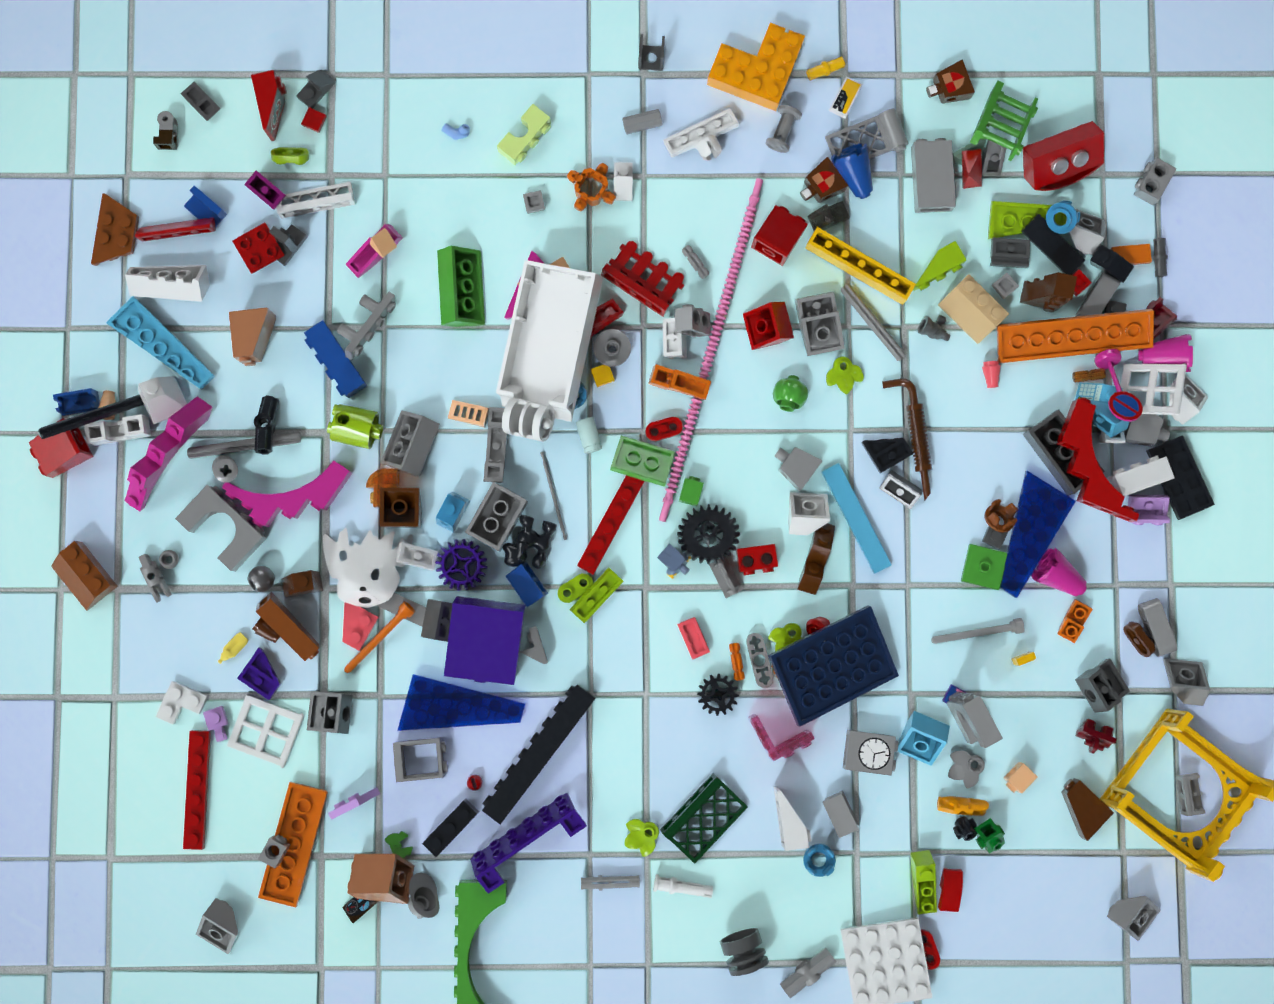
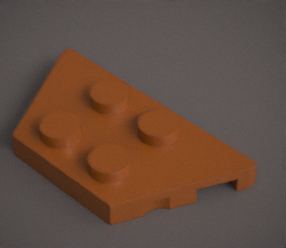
(114, 231)

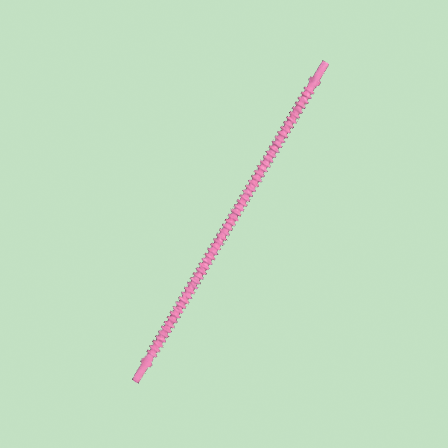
(753, 200)

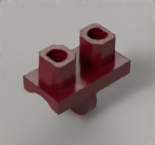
(1095, 739)

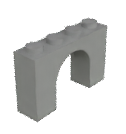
(247, 536)
(974, 719)

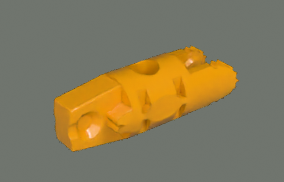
(962, 805)

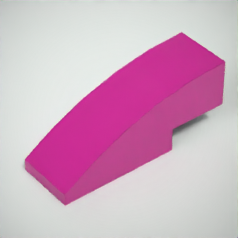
(366, 256)

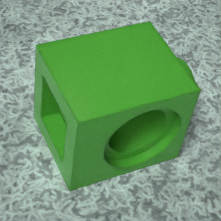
(691, 491)

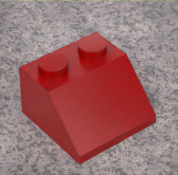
(768, 325)

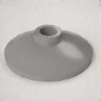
(608, 339)

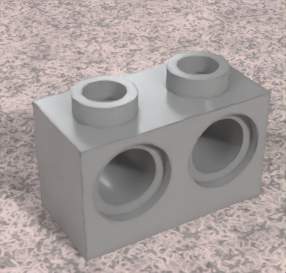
(1157, 183)
(692, 321)

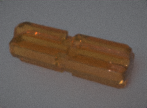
(1095, 374)

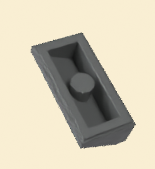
(901, 489)

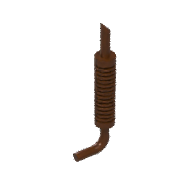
(918, 432)

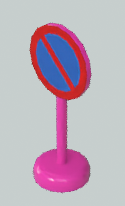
(1121, 404)

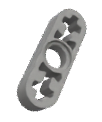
(761, 644)

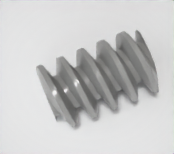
(230, 474)

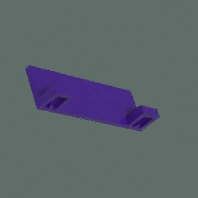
(558, 812)

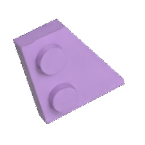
(354, 801)

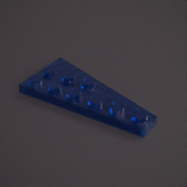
(1038, 520)
(447, 705)

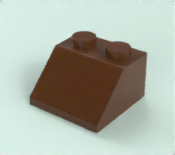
(400, 508)

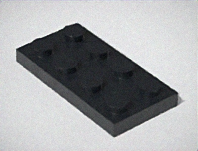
(1187, 490)

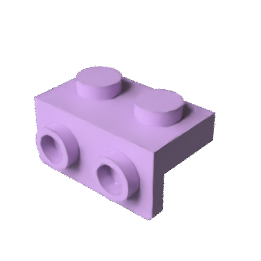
(1150, 508)

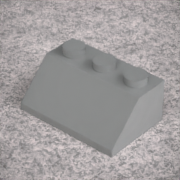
(410, 443)

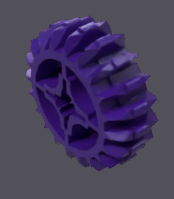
(453, 550)

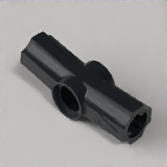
(264, 435)

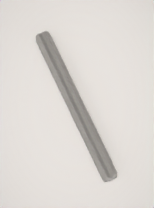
(240, 445)

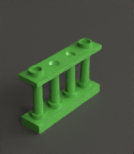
(987, 119)

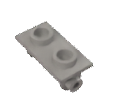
(726, 577)

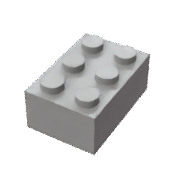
(496, 516)

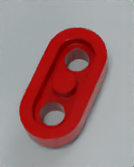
(663, 429)
(930, 949)

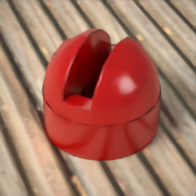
(478, 780)

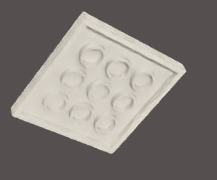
(886, 962)

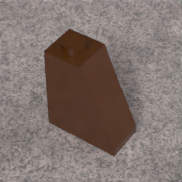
(302, 583)
(1085, 808)

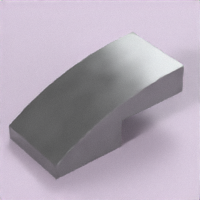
(200, 101)

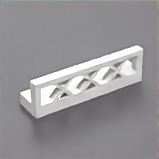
(316, 204)

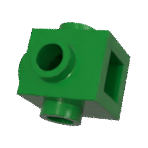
(990, 836)

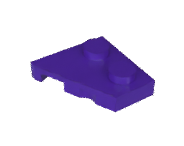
(260, 675)

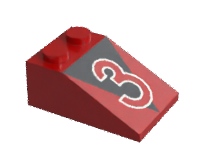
(270, 100)

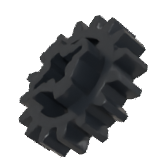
(721, 703)

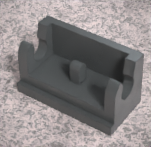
(437, 620)

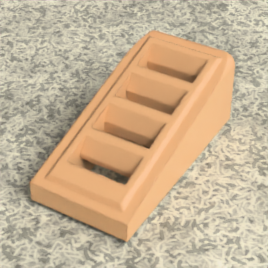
(483, 418)

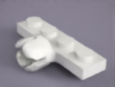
(702, 136)

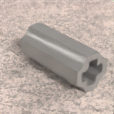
(642, 121)

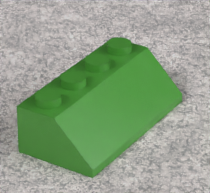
(460, 287)

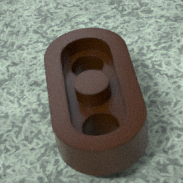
(1139, 639)

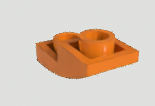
(1074, 620)

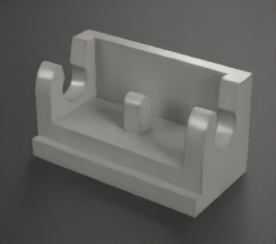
(1189, 794)
(841, 814)

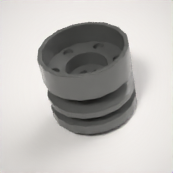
(744, 954)

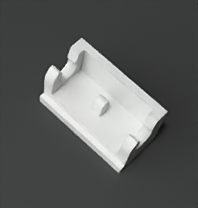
(673, 342)

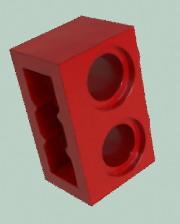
(756, 554)

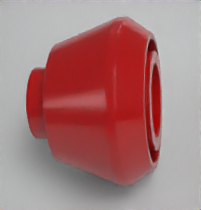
(816, 623)

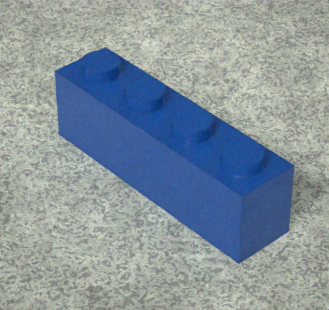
(334, 358)

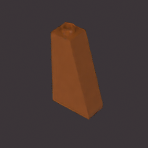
(287, 626)

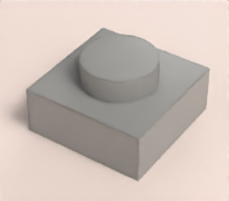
(534, 202)
(1005, 285)

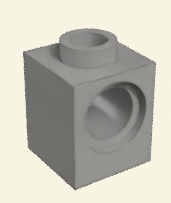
(268, 857)

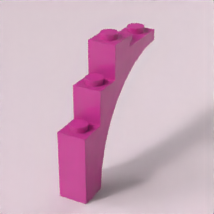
(162, 449)
(266, 507)

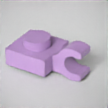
(216, 720)

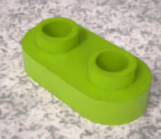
(289, 155)
(575, 588)

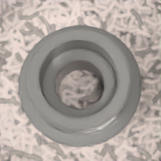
(163, 559)

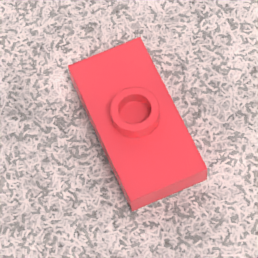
(693, 638)

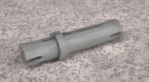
(634, 881)

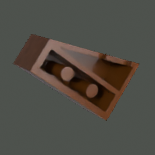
(1050, 292)

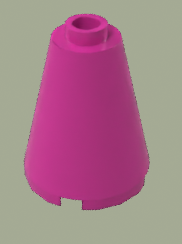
(1169, 351)
(1059, 573)

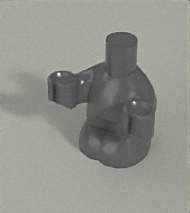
(933, 329)

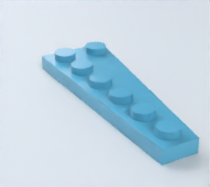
(149, 333)

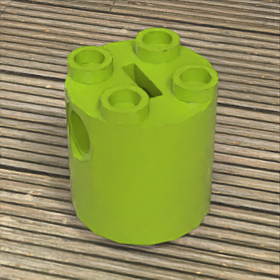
(354, 426)

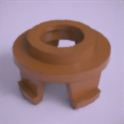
(1006, 513)

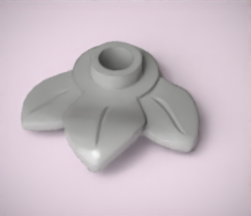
(963, 770)

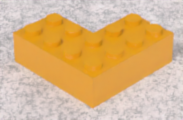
(758, 77)

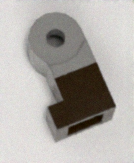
(167, 132)

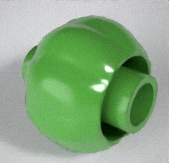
(790, 393)

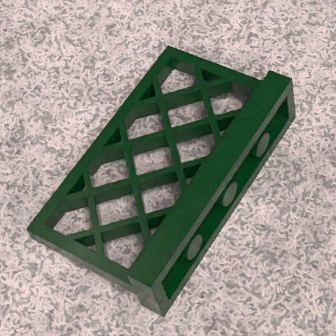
(694, 804)

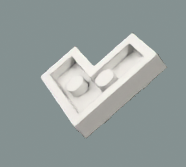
(180, 697)

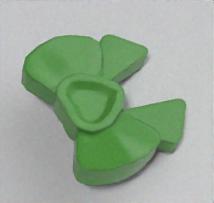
(394, 841)

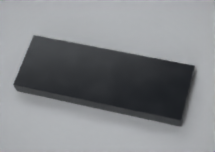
(1053, 245)

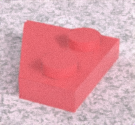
(357, 625)

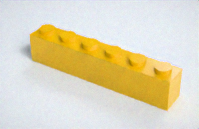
(860, 266)

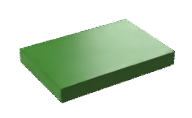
(642, 461)

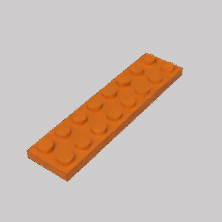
(1075, 335)

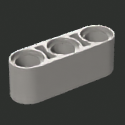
(1099, 295)
(1157, 627)

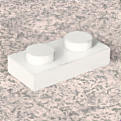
(417, 556)

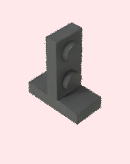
(289, 241)

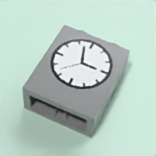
(870, 752)

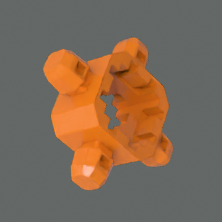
(599, 176)

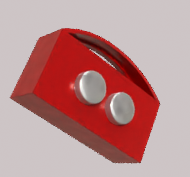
(1064, 157)

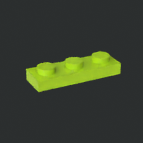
(596, 595)

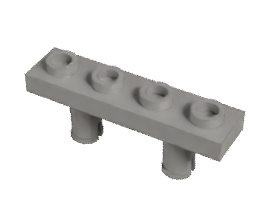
(366, 332)

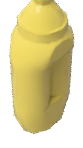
(233, 647)

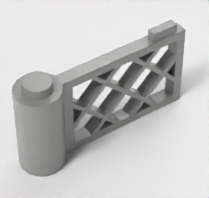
(889, 128)

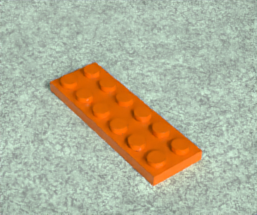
(299, 825)

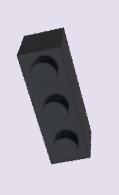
(450, 827)

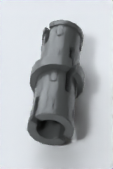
(1160, 257)

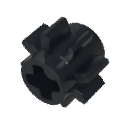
(965, 828)

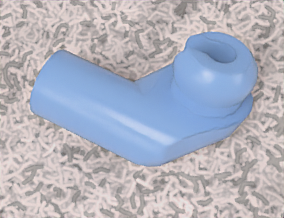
(457, 133)

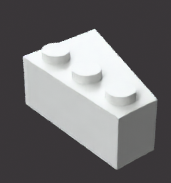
(1141, 476)

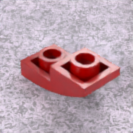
(951, 892)

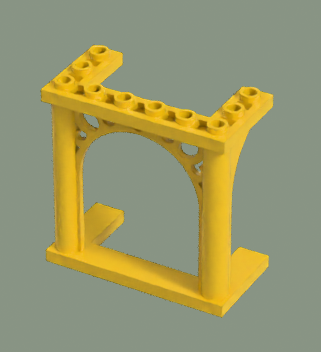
(1251, 786)

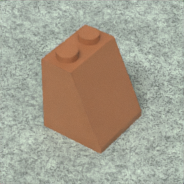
(251, 334)
(380, 878)

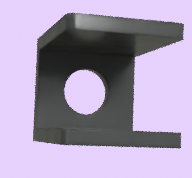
(644, 50)

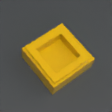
(602, 375)
(1024, 658)

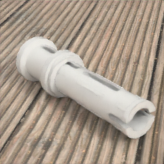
(673, 885)

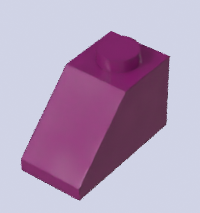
(265, 190)

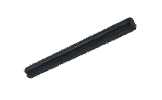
(89, 417)

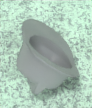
(423, 896)

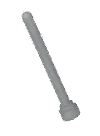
(1015, 626)

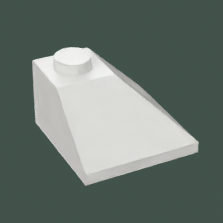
(161, 397)
(1192, 400)
(807, 512)

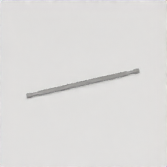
(553, 495)

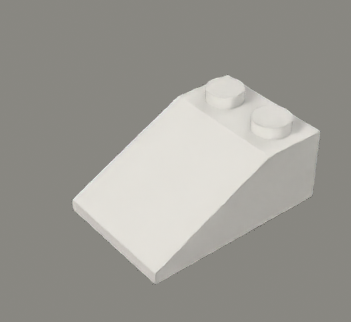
(791, 828)

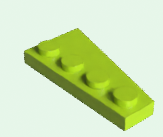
(1012, 217)

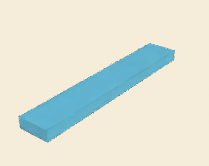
(856, 518)

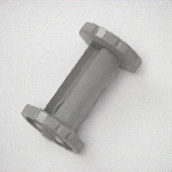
(783, 129)

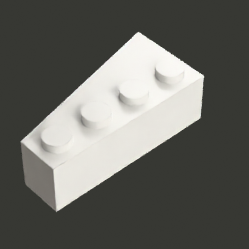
(169, 282)

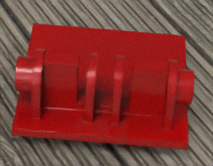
(258, 248)

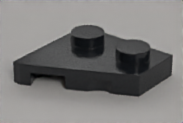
(887, 452)

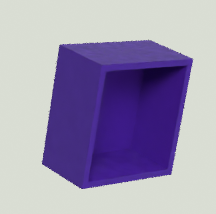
(484, 640)

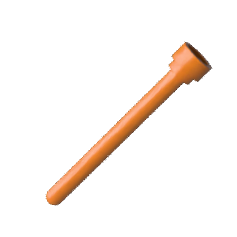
(405, 610)

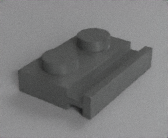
(1010, 253)

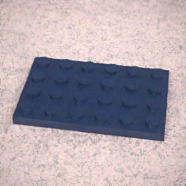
(833, 665)

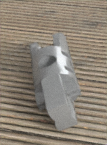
(149, 569)

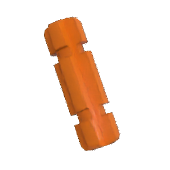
(736, 660)

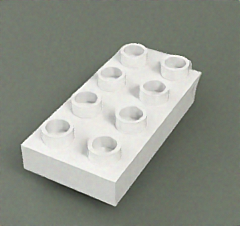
(546, 348)

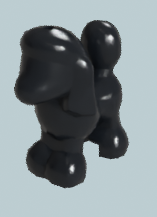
(516, 553)

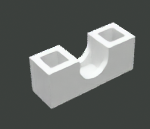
(111, 432)

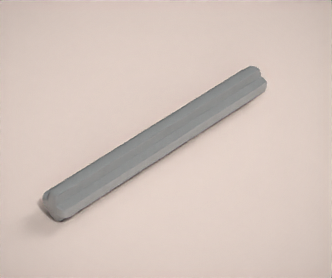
(873, 322)

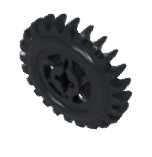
(706, 519)

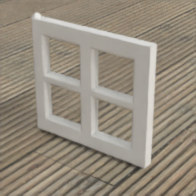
(1180, 369)
(265, 731)

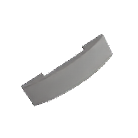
(496, 447)

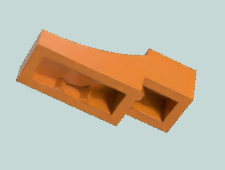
(679, 382)

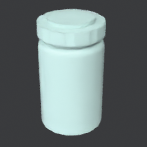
(589, 435)

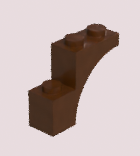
(816, 559)

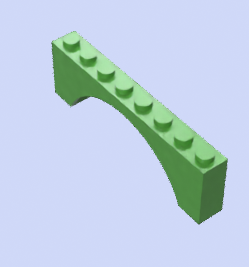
(471, 910)

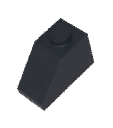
(1111, 263)

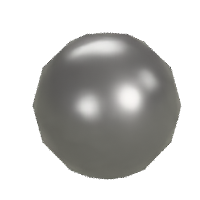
(261, 578)

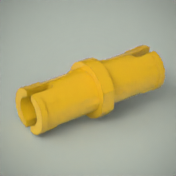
(825, 68)

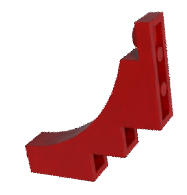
(1096, 488)

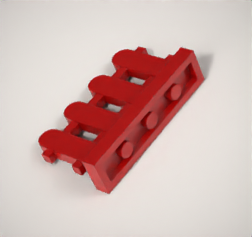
(645, 292)

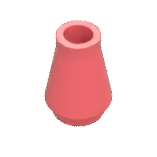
(991, 373)

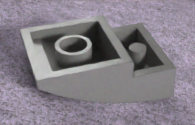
(819, 323)

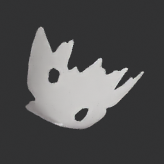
(359, 565)

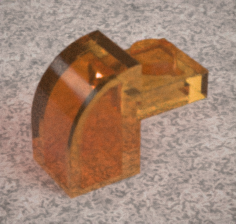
(382, 478)

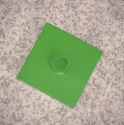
(983, 567)

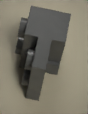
(1102, 686)
(329, 712)

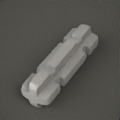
(695, 261)

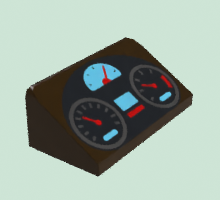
(357, 908)

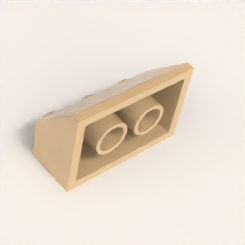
(973, 309)

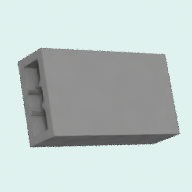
(933, 176)

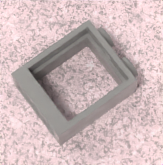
(399, 760)

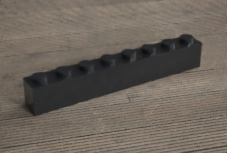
(539, 753)

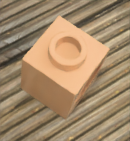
(1019, 778)

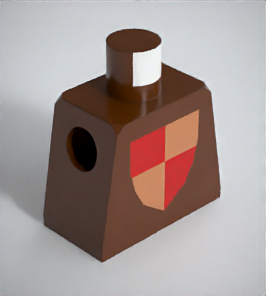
(952, 84)
(823, 182)

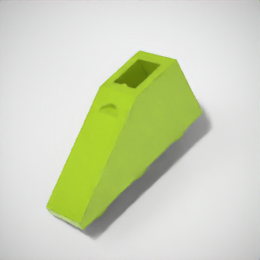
(945, 260)
(924, 881)

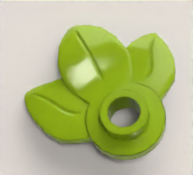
(846, 377)
(781, 635)
(639, 838)

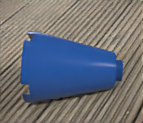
(855, 169)

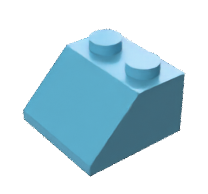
(923, 738)

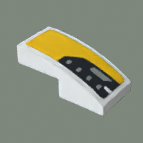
(845, 97)

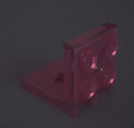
(785, 748)

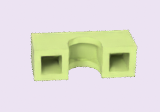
(516, 148)

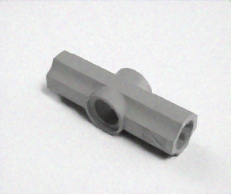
(807, 972)

